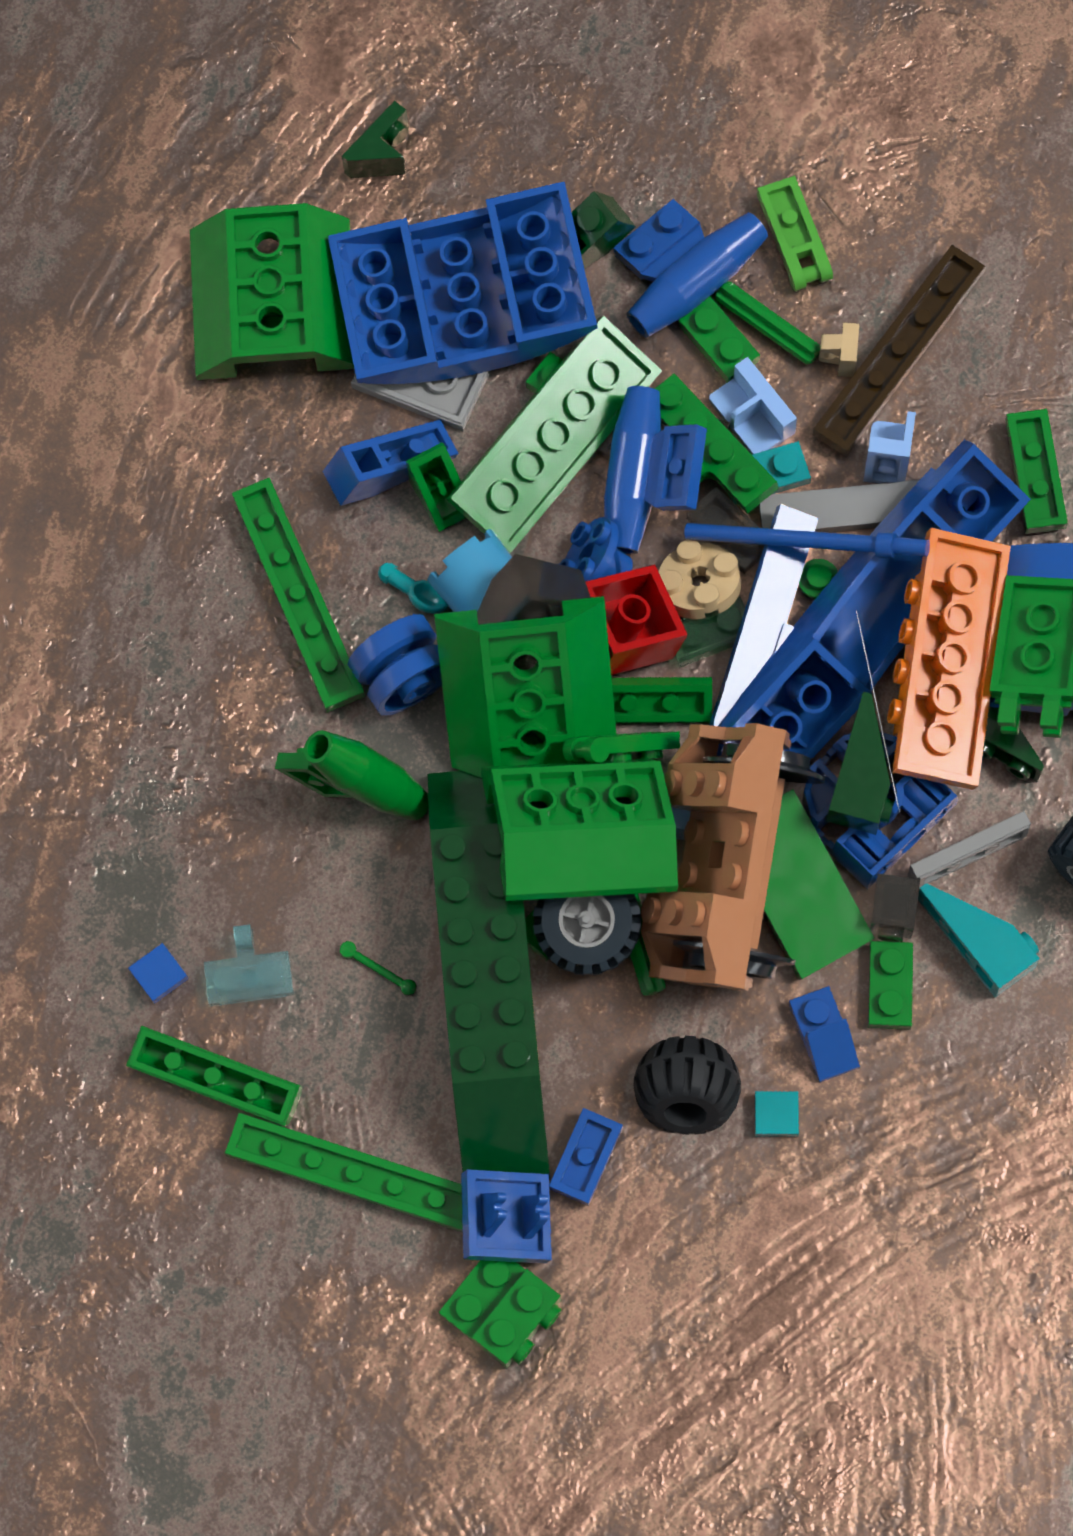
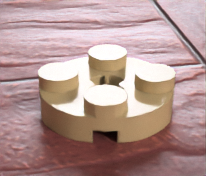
(706, 560)

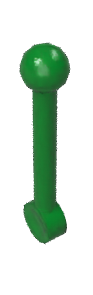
(349, 951)

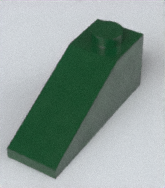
(863, 781)

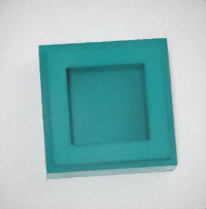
(776, 1113)

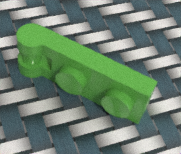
(794, 232)

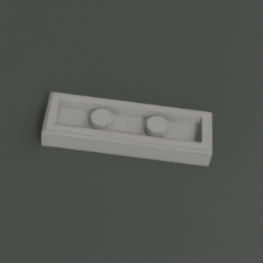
(970, 849)

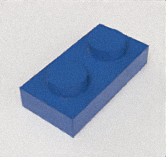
(585, 1157)

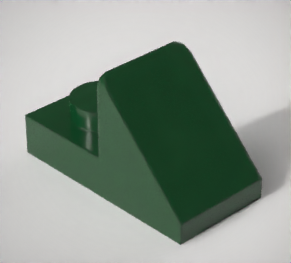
(372, 151)

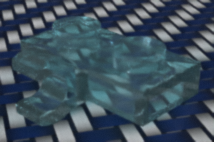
(249, 975)

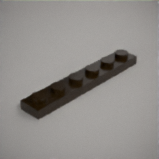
(898, 350)

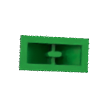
(433, 480)

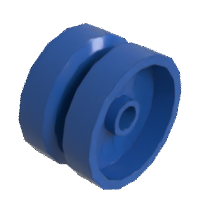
(398, 664)

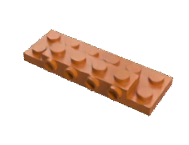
(948, 659)

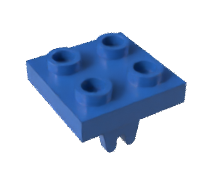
(506, 1216)

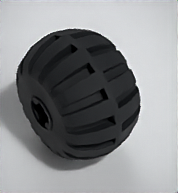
(687, 1085)

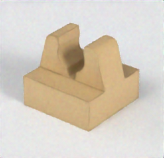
(841, 349)

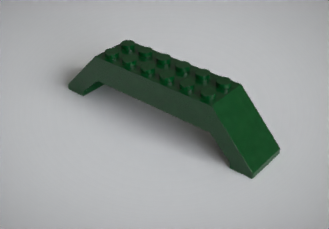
(485, 985)

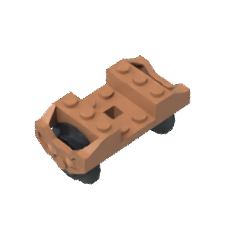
(725, 855)

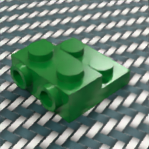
(502, 1309)

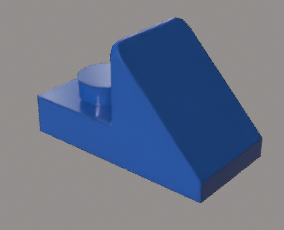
(824, 1034)

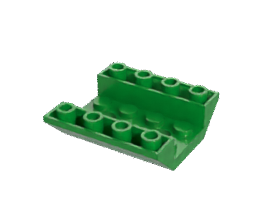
(240, 285)
(496, 703)
(584, 836)

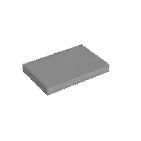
(444, 399)

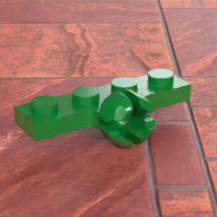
(724, 455)

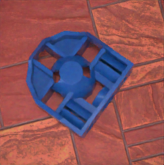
(871, 854)

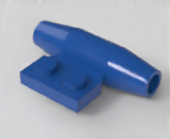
(683, 262)
(649, 466)

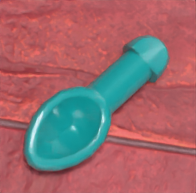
(420, 592)

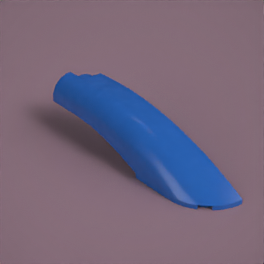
(960, 497)

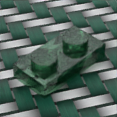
(710, 634)

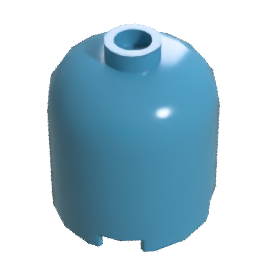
(470, 572)

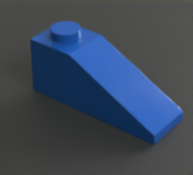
(380, 462)

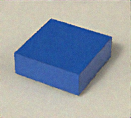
(158, 973)

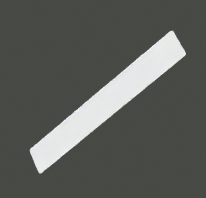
(878, 713)

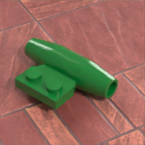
(351, 769)

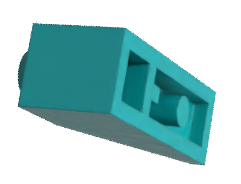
(986, 942)

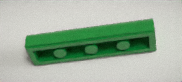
(215, 1076)

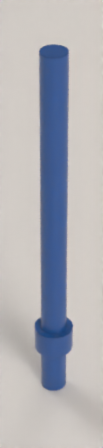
(883, 545)

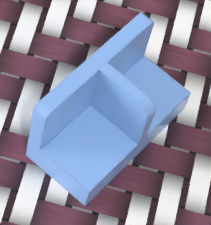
(753, 409)
(889, 451)

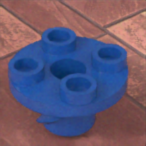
(596, 550)

